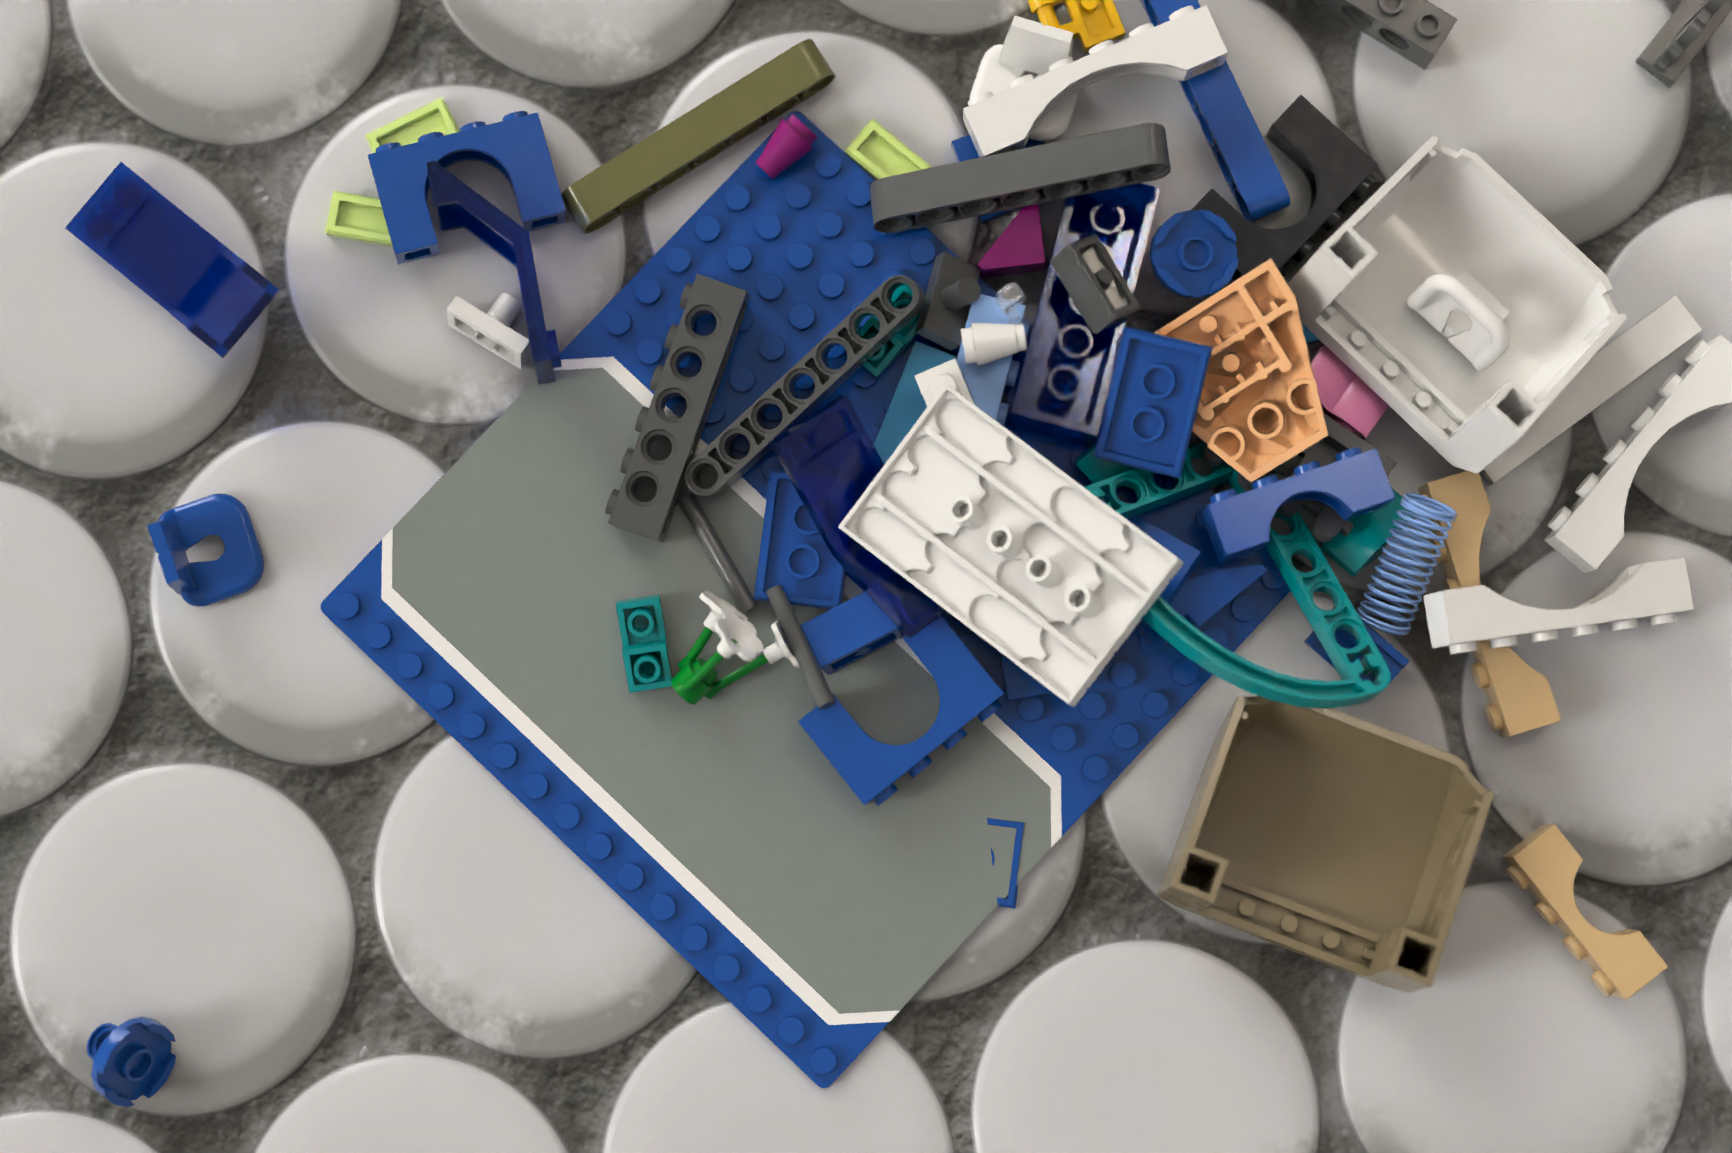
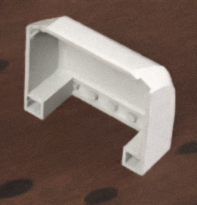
(1443, 218)

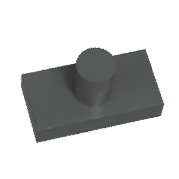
(948, 300)

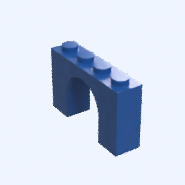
(510, 146)
(872, 765)

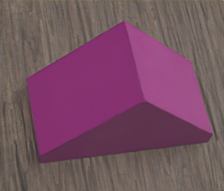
(1017, 248)

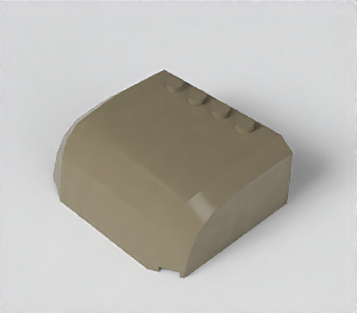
(1329, 840)

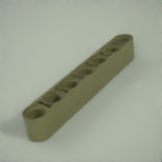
(697, 136)

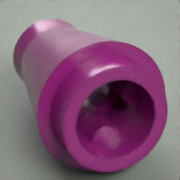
(786, 146)

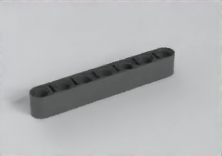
(1020, 178)
(825, 378)

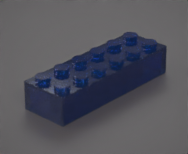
(1066, 364)

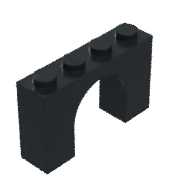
(1334, 173)

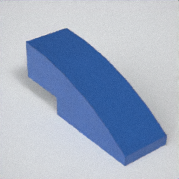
(1207, 594)

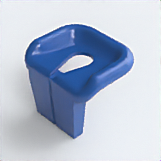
(213, 580)

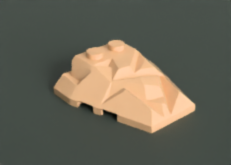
(1259, 381)

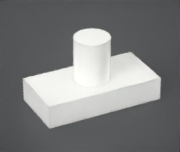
(492, 328)

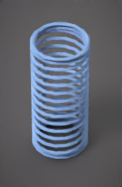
(1388, 612)

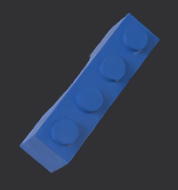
(1348, 486)

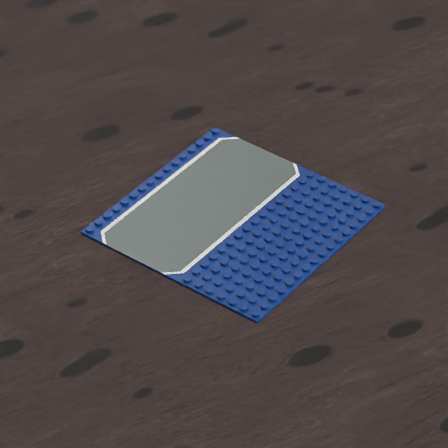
(725, 809)

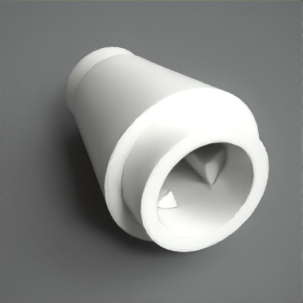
(992, 341)

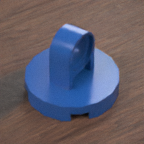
(1194, 253)
(130, 1059)

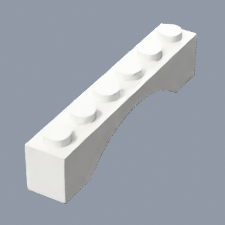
(1173, 49)
(1596, 519)
(1478, 614)

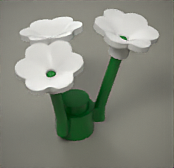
(738, 638)

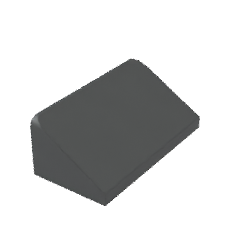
(1095, 283)

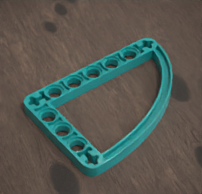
(1230, 666)

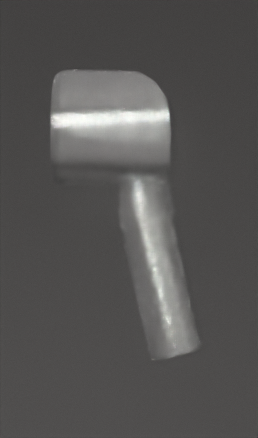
(1008, 299)

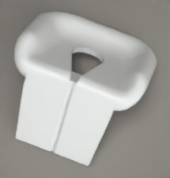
(1032, 49)
(1464, 315)

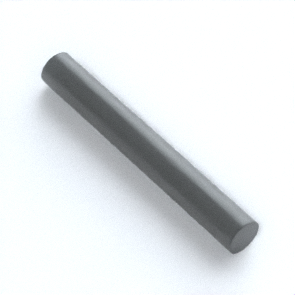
(717, 553)
(800, 647)

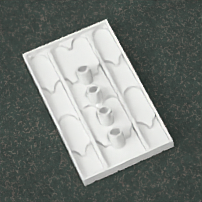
(1010, 545)

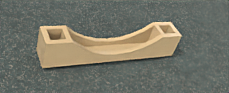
(1516, 692)

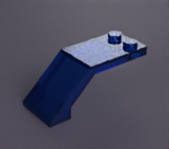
(464, 208)
(172, 259)
(830, 469)

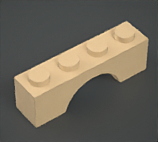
(1548, 867)

